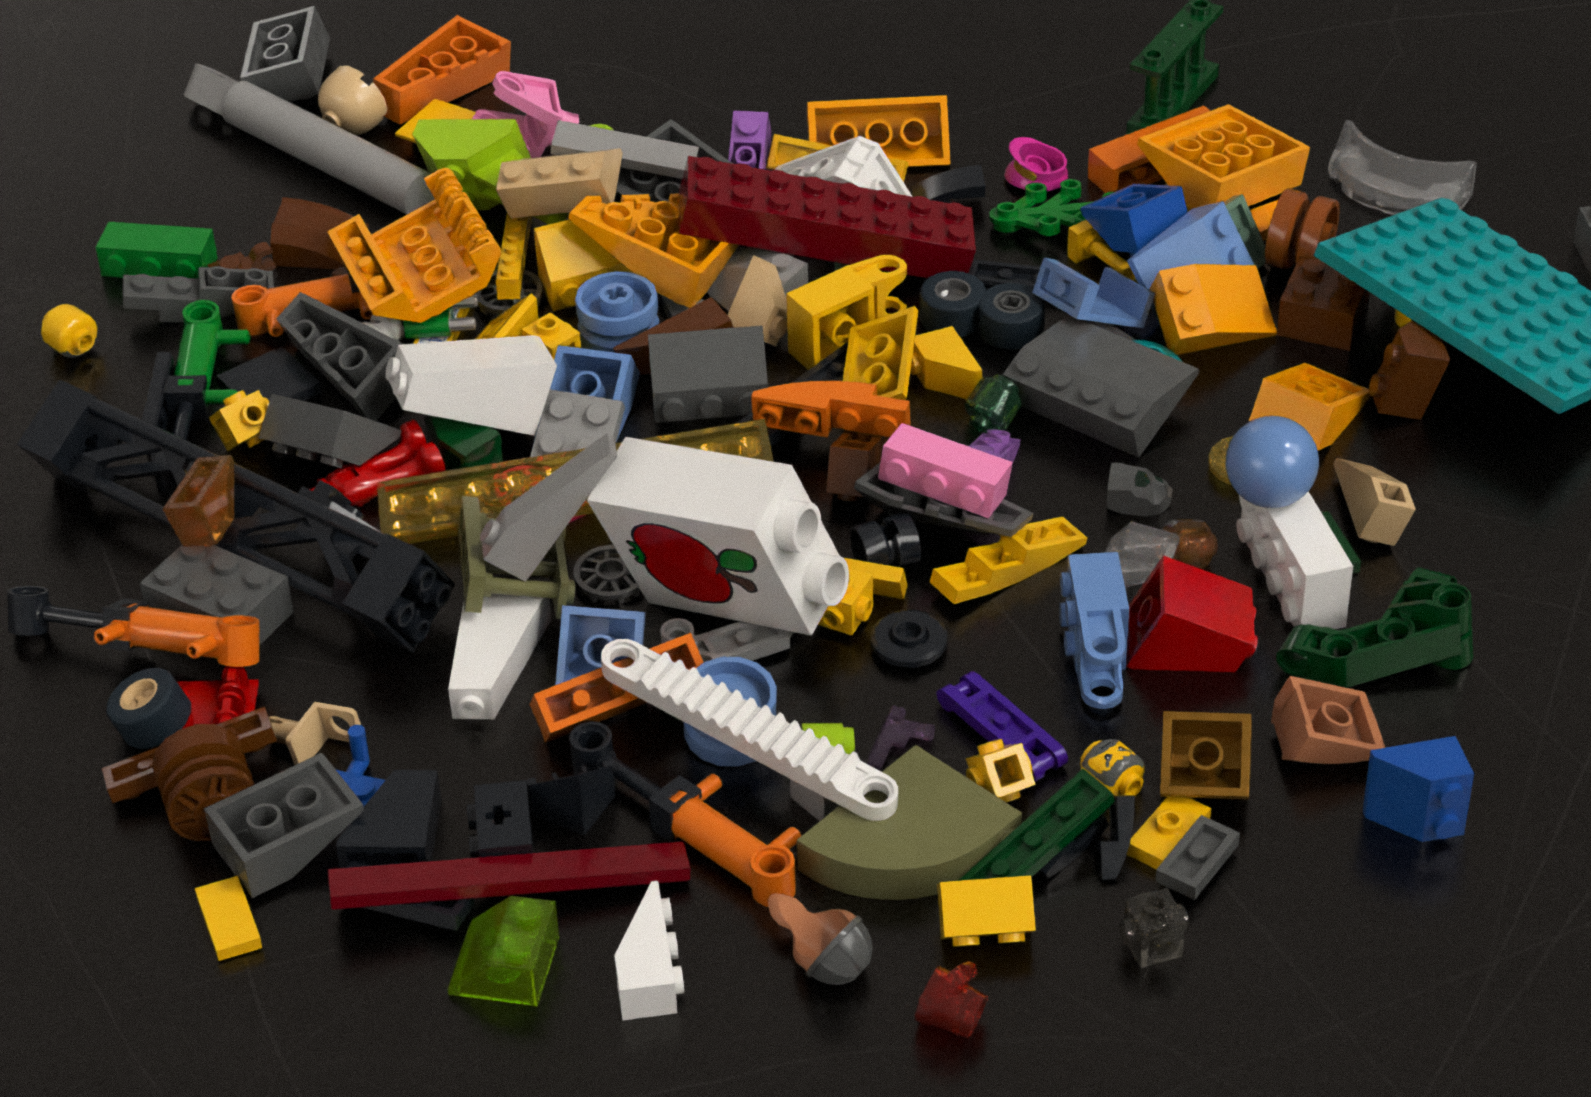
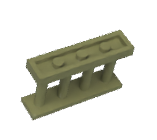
(478, 573)

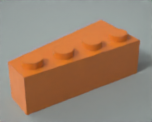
(443, 68)

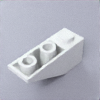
(643, 961)

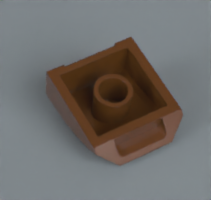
(302, 237)

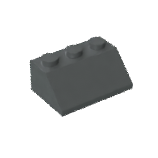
(287, 54)
(706, 372)
(323, 432)

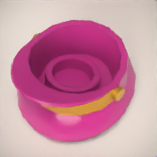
(1035, 164)

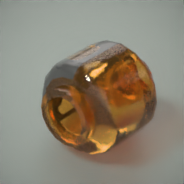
(1196, 541)

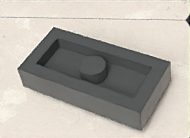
(1197, 857)

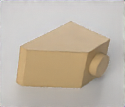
(761, 301)

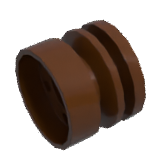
(196, 771)

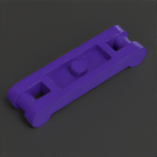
(999, 718)

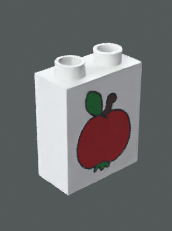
(720, 535)

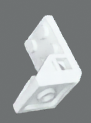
(851, 161)

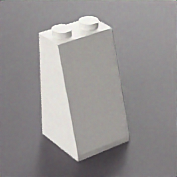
(475, 380)

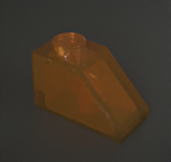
(203, 502)

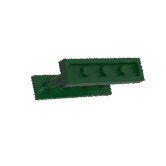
(1193, 73)

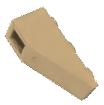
(1375, 501)

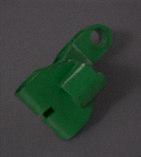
(1421, 626)

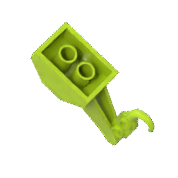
(475, 154)

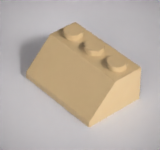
(557, 182)

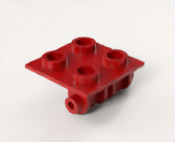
(221, 699)

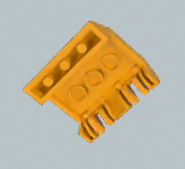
(424, 257)

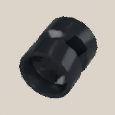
(891, 542)

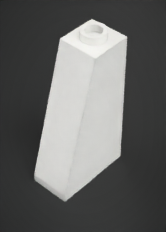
(493, 652)

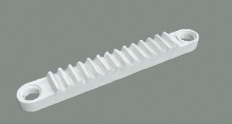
(750, 729)

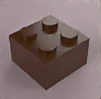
(1321, 306)

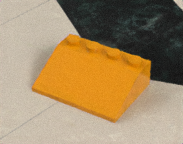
(1226, 157)

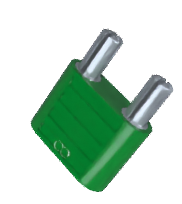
(443, 323)

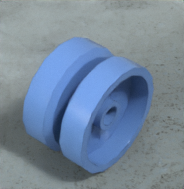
(615, 309)
(738, 675)

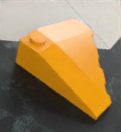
(649, 244)

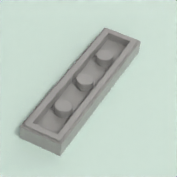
(638, 151)

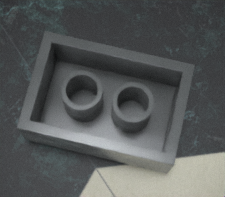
(220, 586)

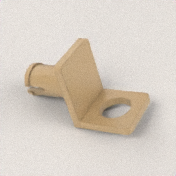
(310, 733)

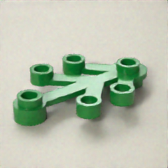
(1012, 216)

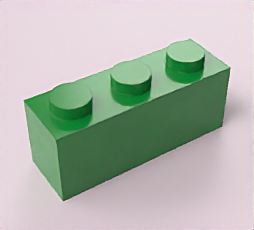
(154, 250)

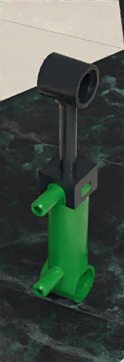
(188, 389)

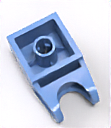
(1096, 624)

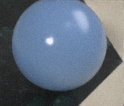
(1272, 461)

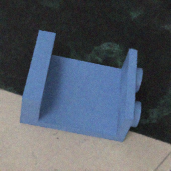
(1111, 301)

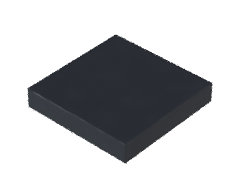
(272, 373)

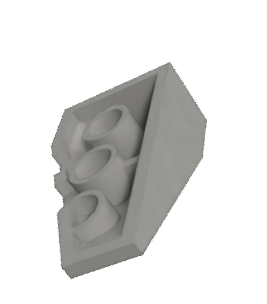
(791, 271)
(539, 516)

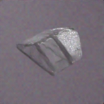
(1140, 550)

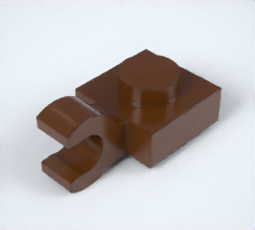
(253, 260)

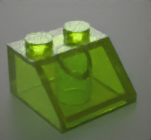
(508, 952)

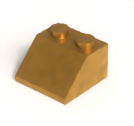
(1206, 755)

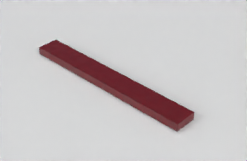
(507, 875)

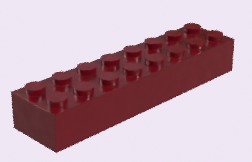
(822, 218)

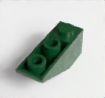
(464, 443)

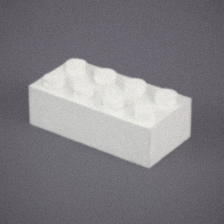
(1299, 561)

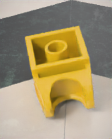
(829, 306)

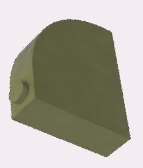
(932, 838)

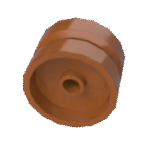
(1299, 227)

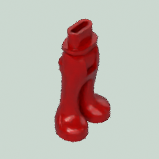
(407, 459)

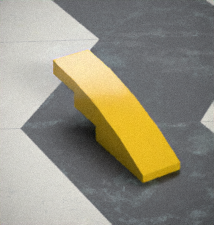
(1009, 560)

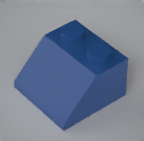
(1135, 215)
(1420, 789)

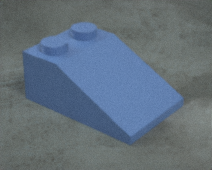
(1198, 237)
(596, 375)

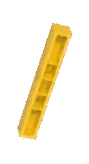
(512, 257)

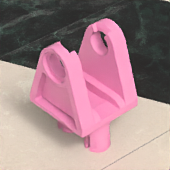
(538, 100)

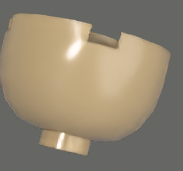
(350, 101)

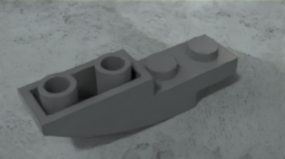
(174, 293)

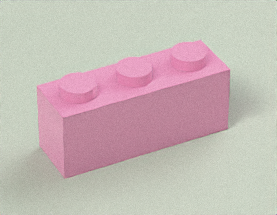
(945, 470)

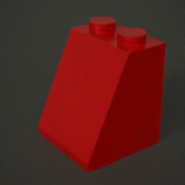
(1190, 621)

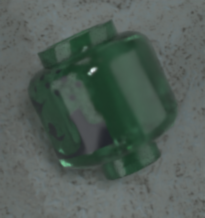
(993, 403)

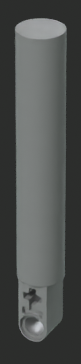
(311, 139)

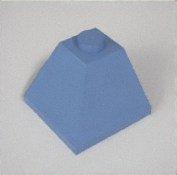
(585, 634)

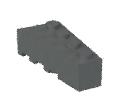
(344, 352)

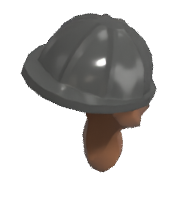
(827, 943)

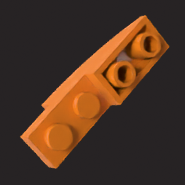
(825, 405)

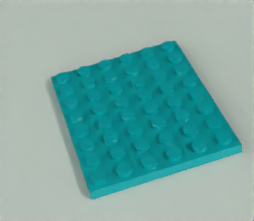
(1477, 296)

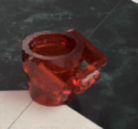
(952, 1002)

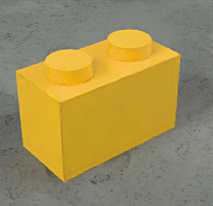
(986, 909)

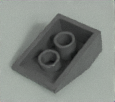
(281, 823)

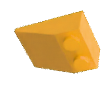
(1211, 306)
(1312, 399)

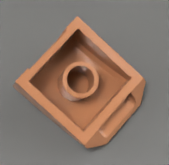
(1324, 723)

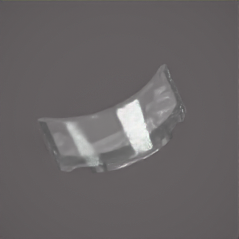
(1393, 180)

